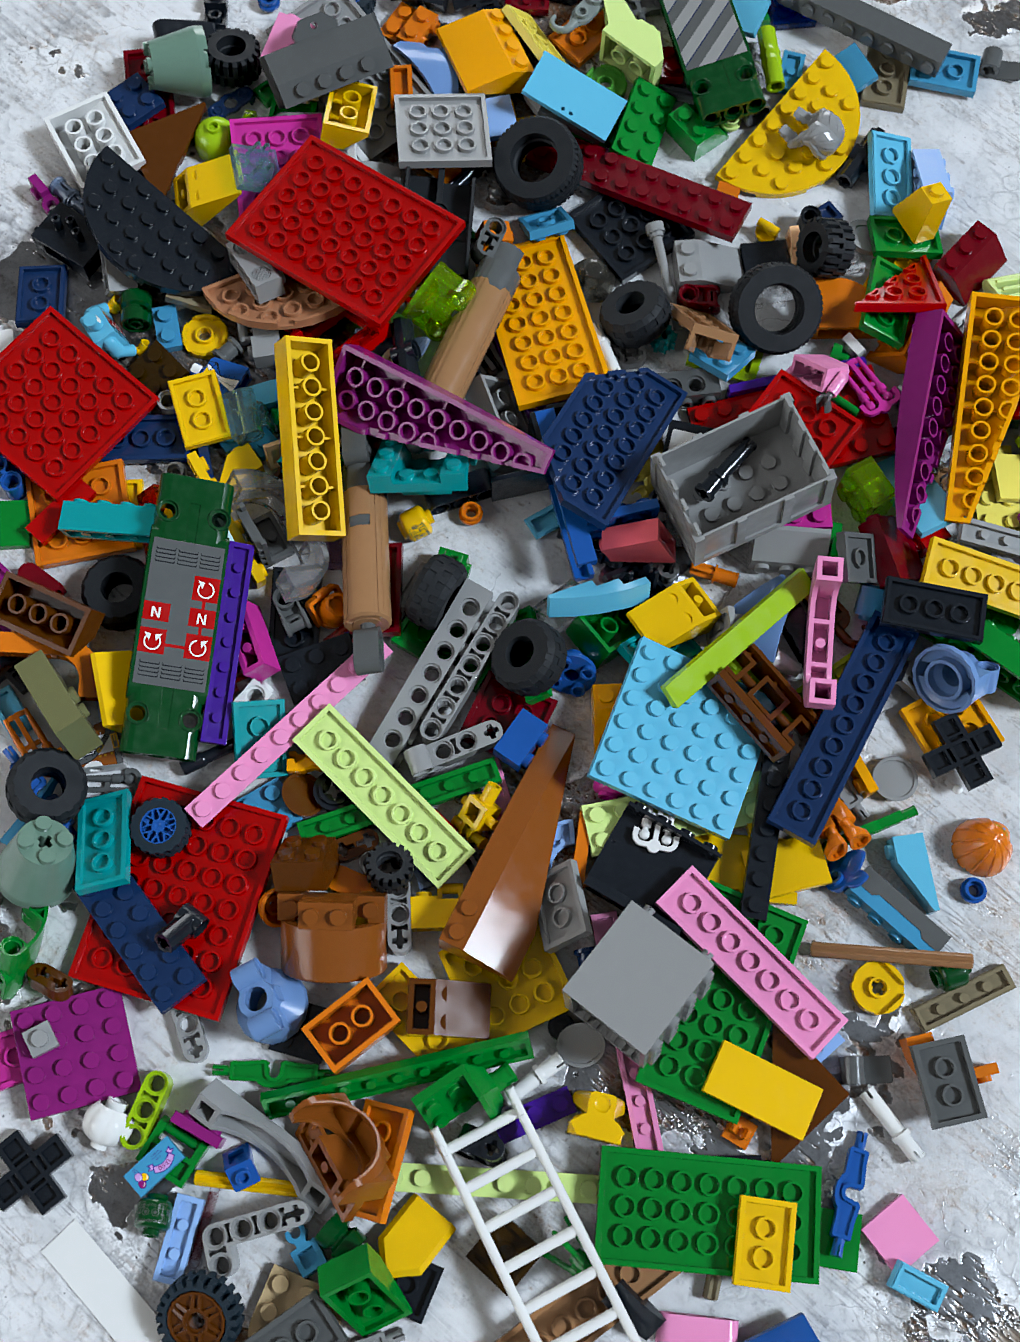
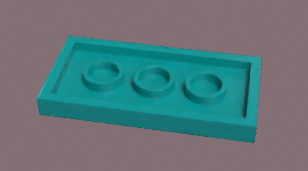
(103, 842)

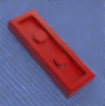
(45, 525)

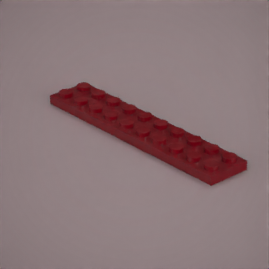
(653, 190)

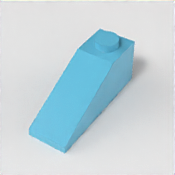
(911, 864)

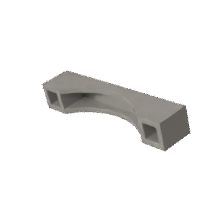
(228, 1112)

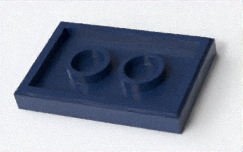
(39, 289)

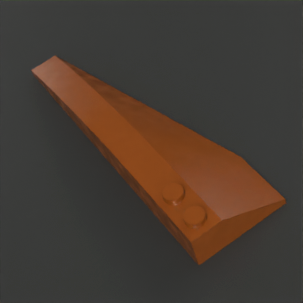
(506, 890)

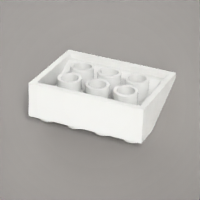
(86, 130)

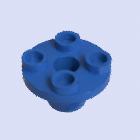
(578, 674)

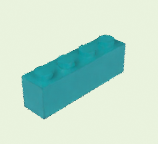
(107, 520)

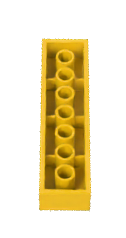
(309, 439)

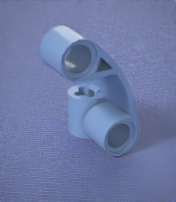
(432, 65)
(770, 639)

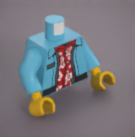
(107, 333)

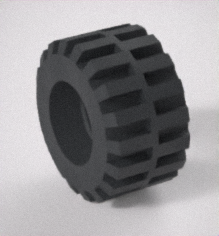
(233, 58)
(825, 247)

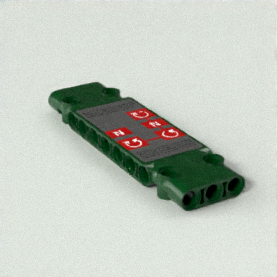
(177, 618)

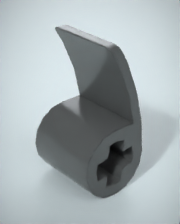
(996, 68)
(865, 1070)

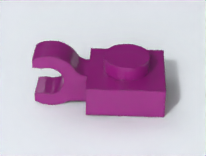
(41, 192)

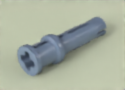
(68, 195)

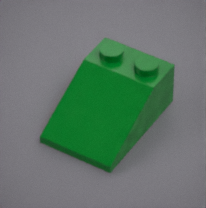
(601, 635)
(362, 1290)

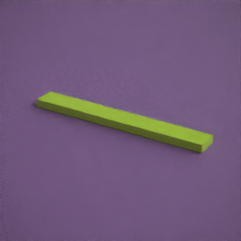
(736, 638)

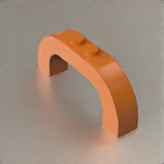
(17, 645)

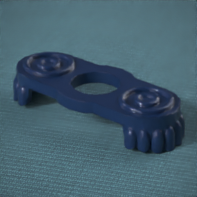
(241, 95)

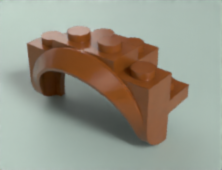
(347, 1162)

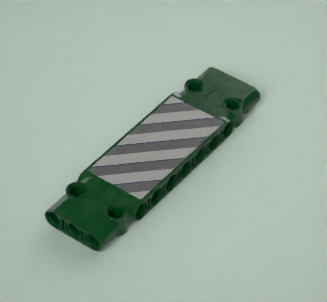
(714, 59)

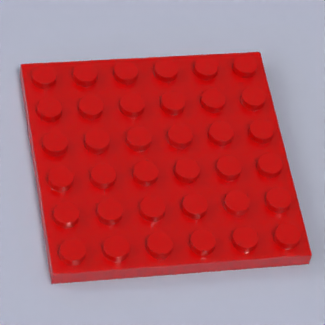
(64, 403)

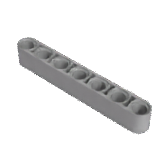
(465, 679)

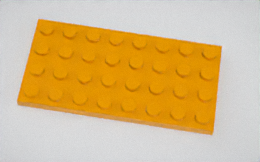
(548, 327)

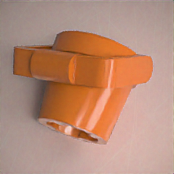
(329, 608)

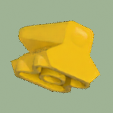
(597, 1117)

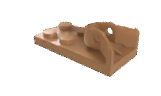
(704, 331)

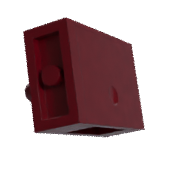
(893, 550)

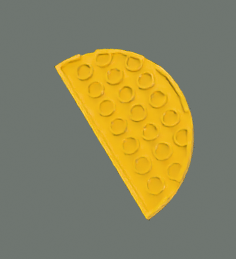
(766, 163)

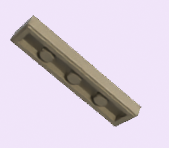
(963, 999)

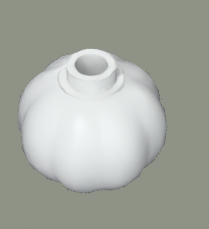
(106, 1122)

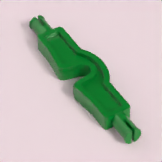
(885, 822)
(259, 1072)

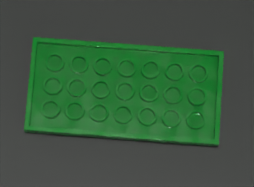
(719, 1016)
(684, 1209)

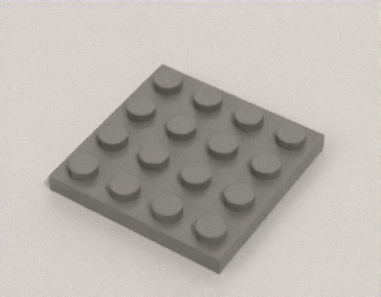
(442, 130)

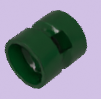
(136, 310)
(339, 1236)

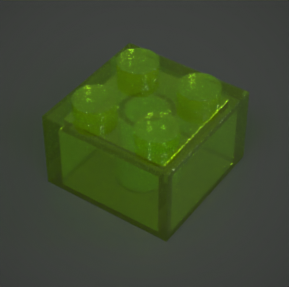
(866, 490)

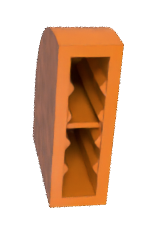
(838, 305)

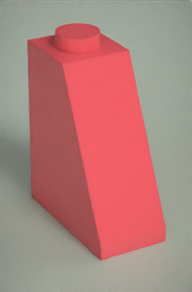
(639, 542)

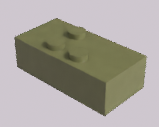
(59, 705)

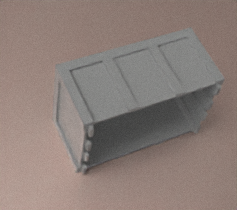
(768, 490)

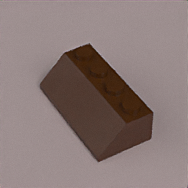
(47, 615)

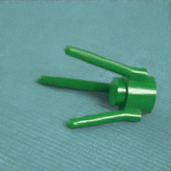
(578, 1259)

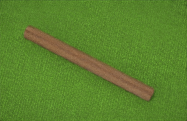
(892, 955)

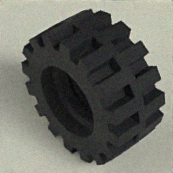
(386, 854)

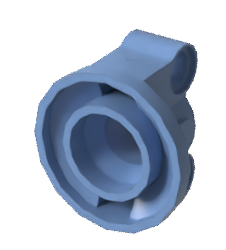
(952, 678)
(285, 1003)

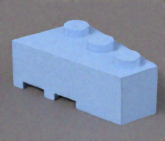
(929, 168)

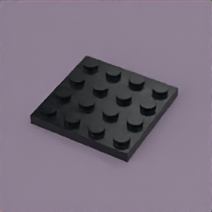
(619, 234)

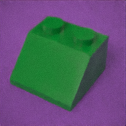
(689, 133)

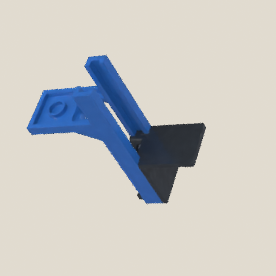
(575, 531)

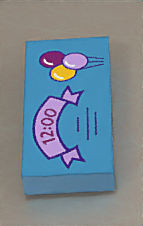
(154, 1166)

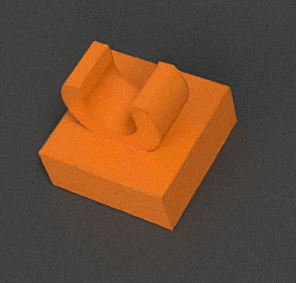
(739, 1134)

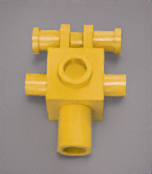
(478, 814)

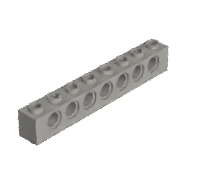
(469, 594)

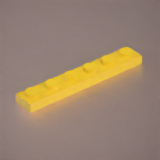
(199, 468)

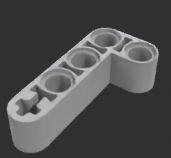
(395, 903)
(259, 1228)

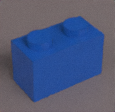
(520, 740)

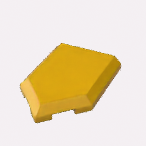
(413, 1238)

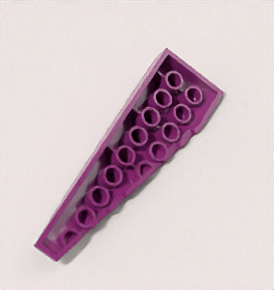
(924, 411)

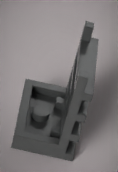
(266, 535)

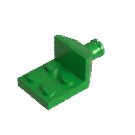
(461, 1090)

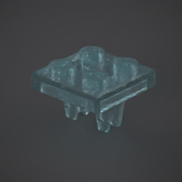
(253, 166)

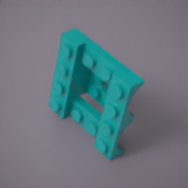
(397, 473)

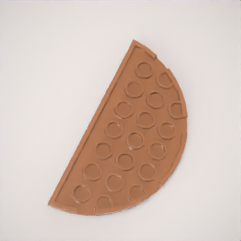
(293, 310)

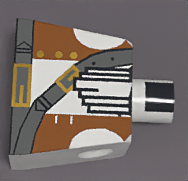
(106, 756)

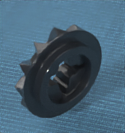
(325, 800)

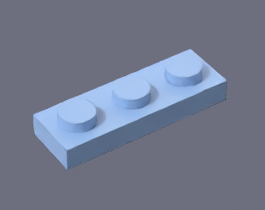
(179, 1238)

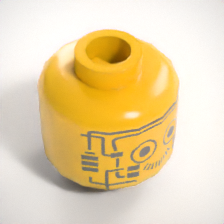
(415, 523)

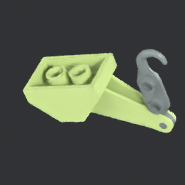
(625, 41)

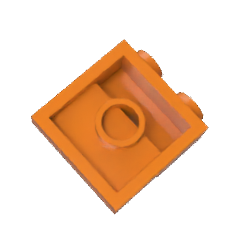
(410, 24)

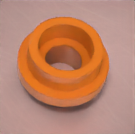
(470, 507)

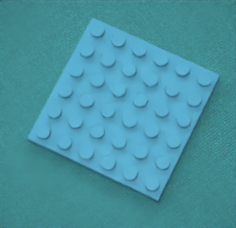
(676, 759)

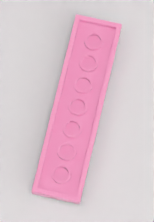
(752, 962)

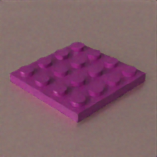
(92, 1058)

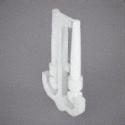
(654, 845)

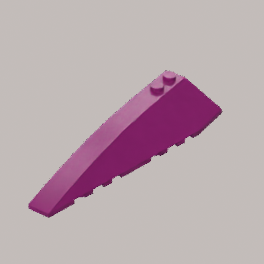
(400, 406)

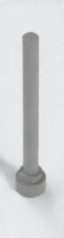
(656, 231)

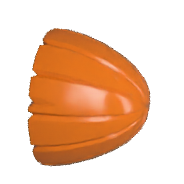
(982, 846)

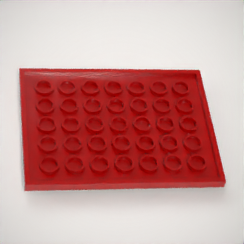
(345, 231)
(218, 873)

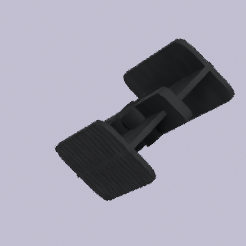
(456, 200)

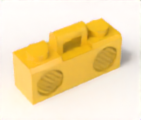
(433, 912)

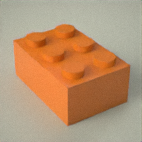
(351, 1025)

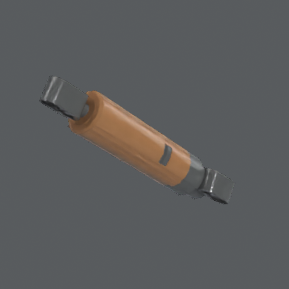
(474, 327)
(364, 556)

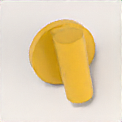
(766, 230)

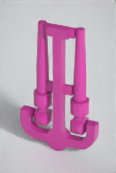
(869, 410)

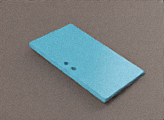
(580, 97)

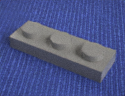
(990, 537)

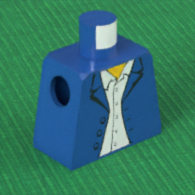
(229, 374)

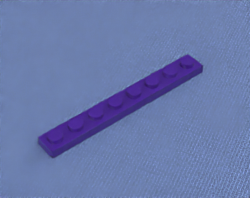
(227, 644)

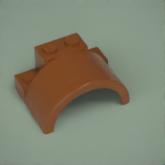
(327, 941)

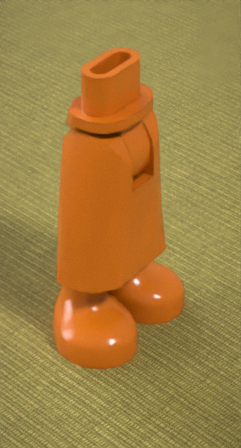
(842, 820)

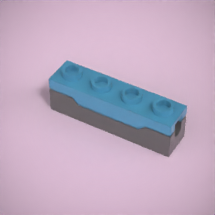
(896, 914)

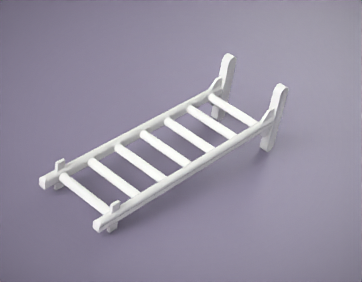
(576, 1229)

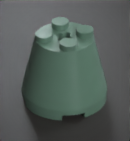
(179, 63)
(38, 865)

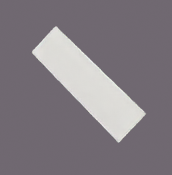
(101, 1286)

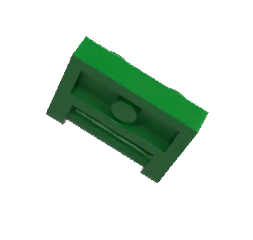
(184, 1170)

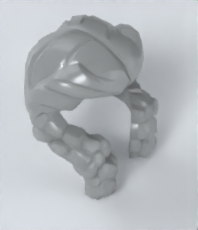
(821, 137)

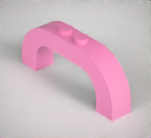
(818, 685)

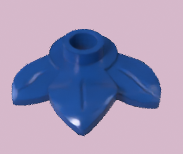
(847, 872)

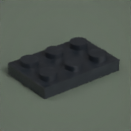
(313, 664)

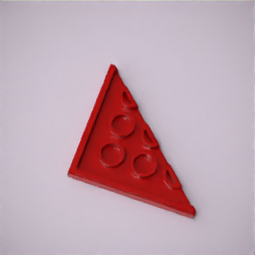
(908, 292)

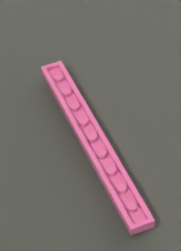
(274, 743)
(638, 1098)

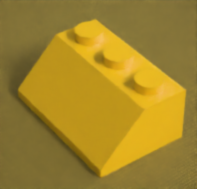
(348, 115)
(111, 680)

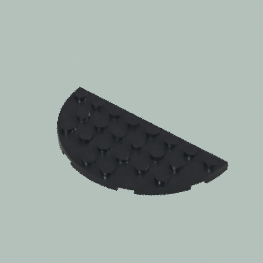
(147, 232)

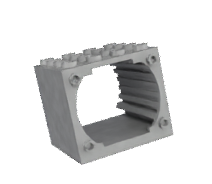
(639, 984)

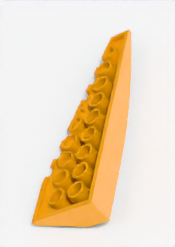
(984, 398)

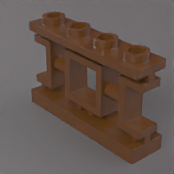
(749, 710)

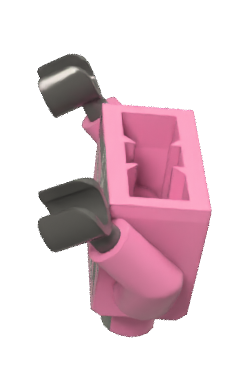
(821, 374)

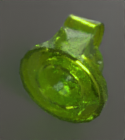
(437, 300)

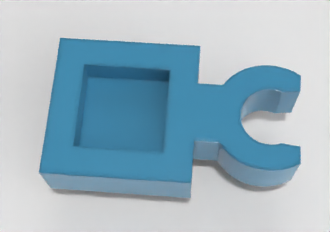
(308, 1253)

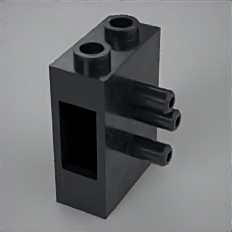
(68, 240)

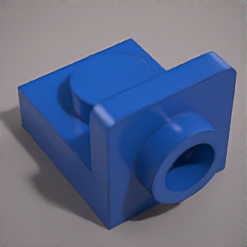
(240, 1167)

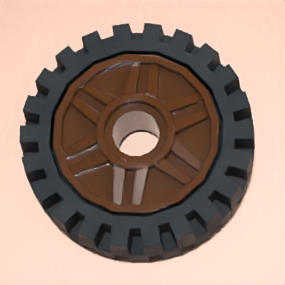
(201, 1295)

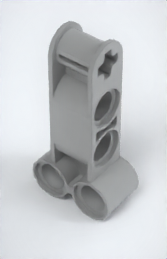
(423, 758)

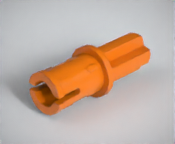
(715, 574)

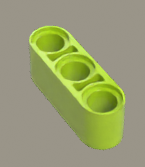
(157, 1100)

